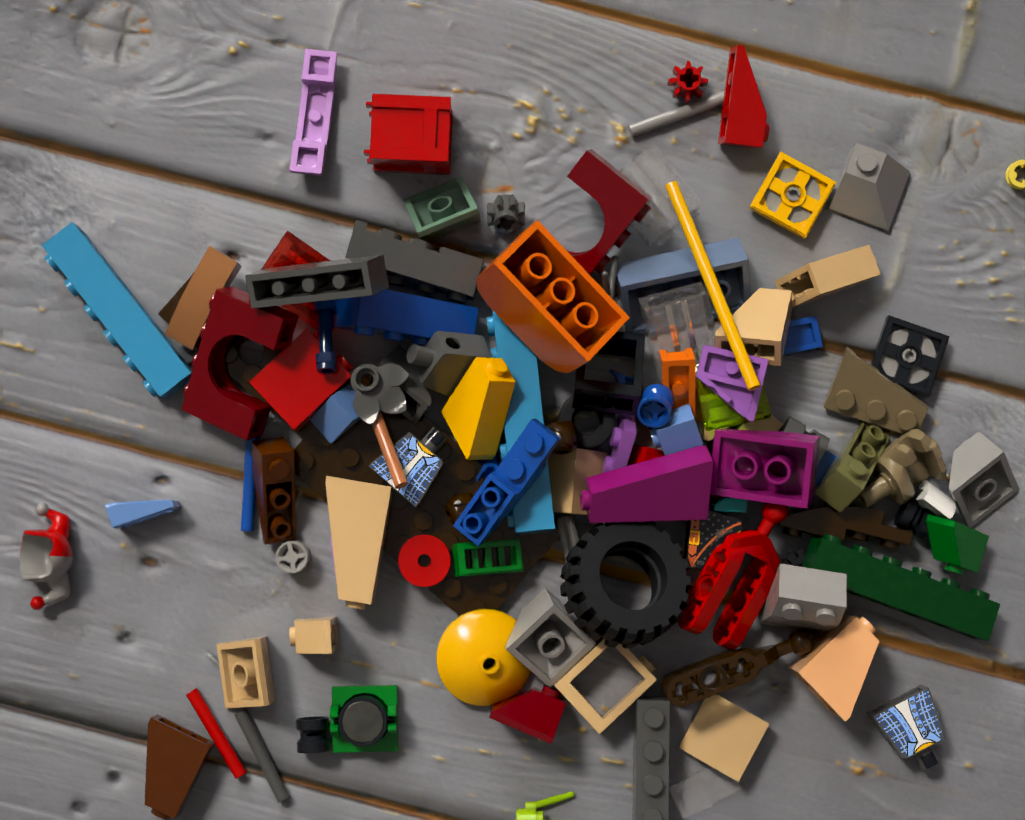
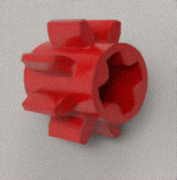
(694, 77)

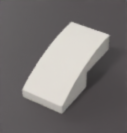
(935, 500)

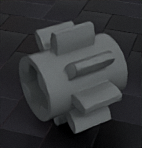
(506, 213)

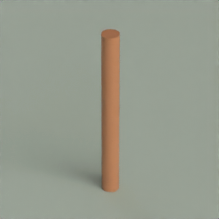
(388, 448)

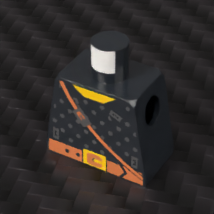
(705, 535)

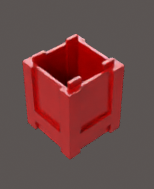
(410, 134)

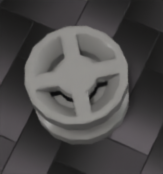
(288, 559)

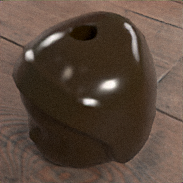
(567, 432)
(456, 505)

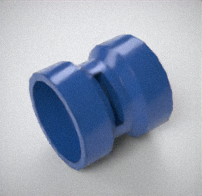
(650, 411)

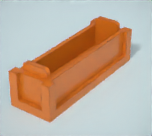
(679, 376)

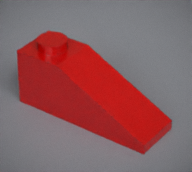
(742, 110)

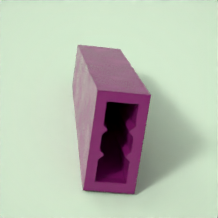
(652, 490)

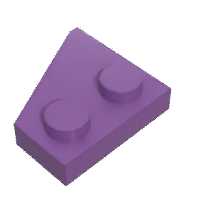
(723, 377)
(621, 443)

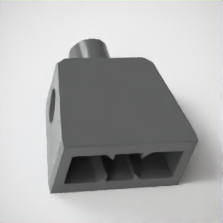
(446, 359)

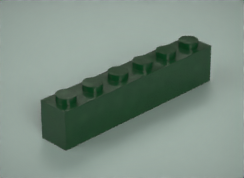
(905, 590)

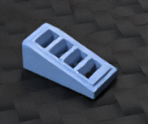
(131, 513)

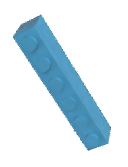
(118, 310)

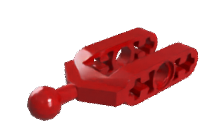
(726, 561)

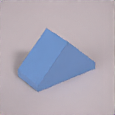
(336, 414)

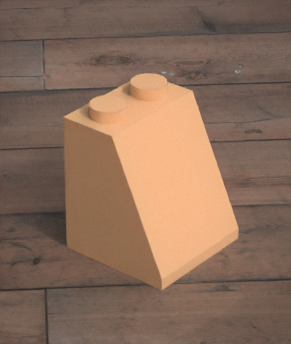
(838, 664)

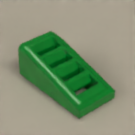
(460, 564)

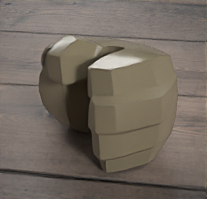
(902, 466)

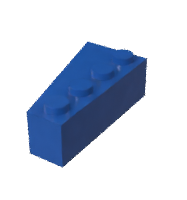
(402, 316)

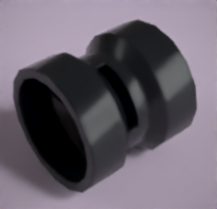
(913, 517)
(314, 741)

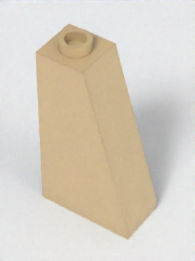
(358, 534)

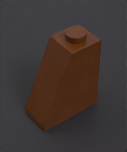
(172, 765)

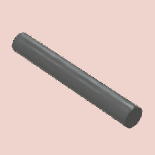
(262, 755)

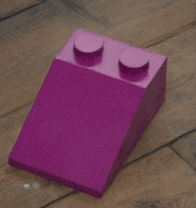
(765, 466)

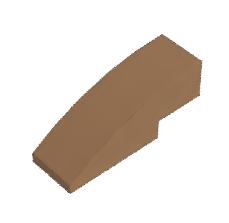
(192, 311)

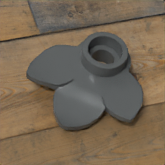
(382, 394)

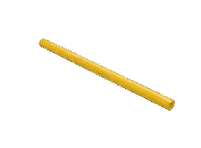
(713, 287)

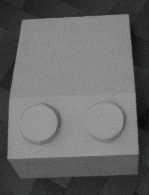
(805, 599)

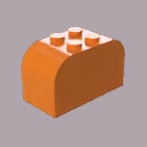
(550, 300)

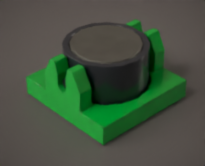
(364, 718)

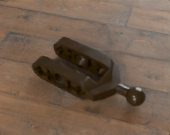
(755, 660)

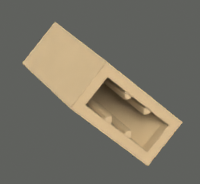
(830, 275)
(762, 324)

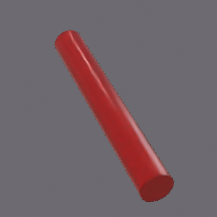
(216, 733)

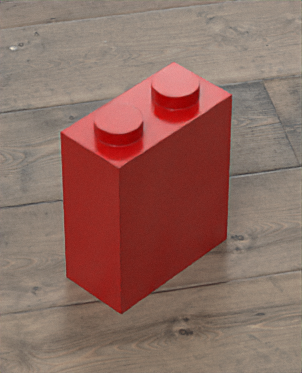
(295, 386)

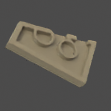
(871, 397)

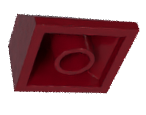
(532, 712)

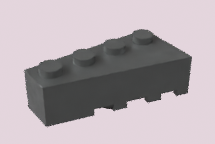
(418, 263)

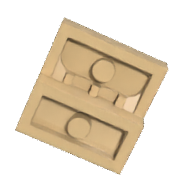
(723, 736)

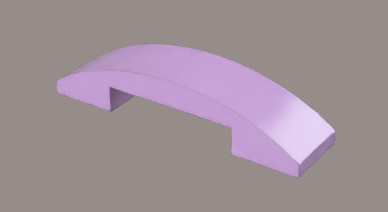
(315, 112)

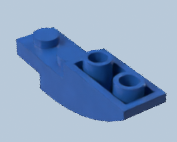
(508, 483)

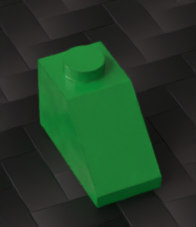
(956, 544)

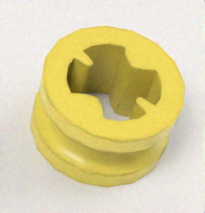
(1011, 175)

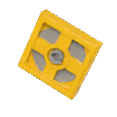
(792, 195)

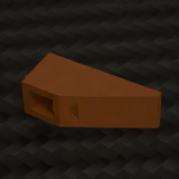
(275, 488)

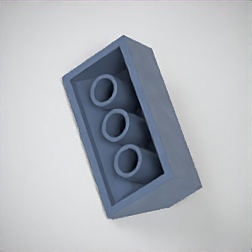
(677, 269)

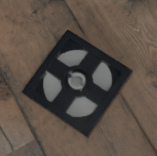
(909, 355)

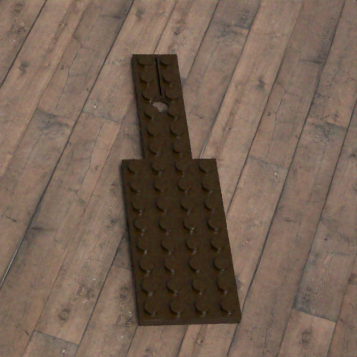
(350, 459)

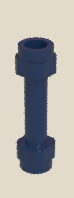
(326, 359)

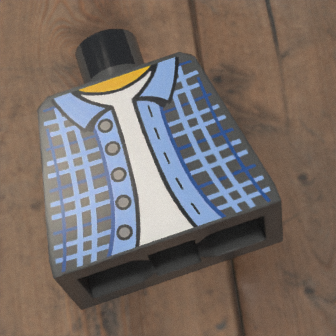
(418, 463)
(910, 725)

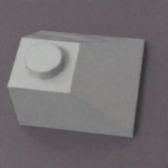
(869, 187)
(980, 478)
(548, 638)

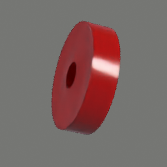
(410, 566)

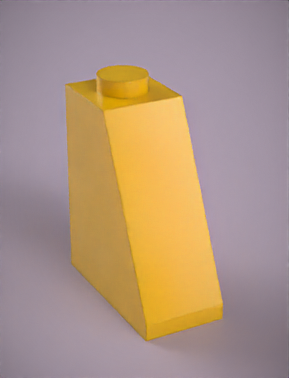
(480, 407)

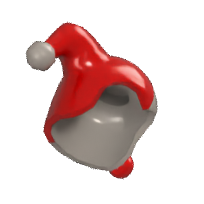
(47, 557)

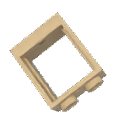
(584, 707)

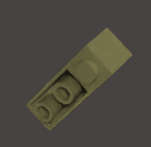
(852, 466)

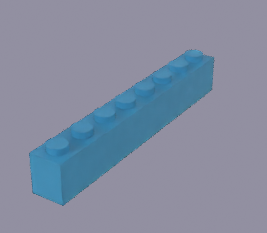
(535, 508)

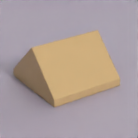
(569, 476)
(246, 673)

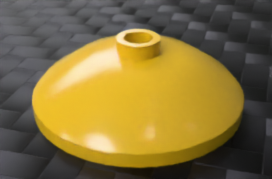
(465, 648)

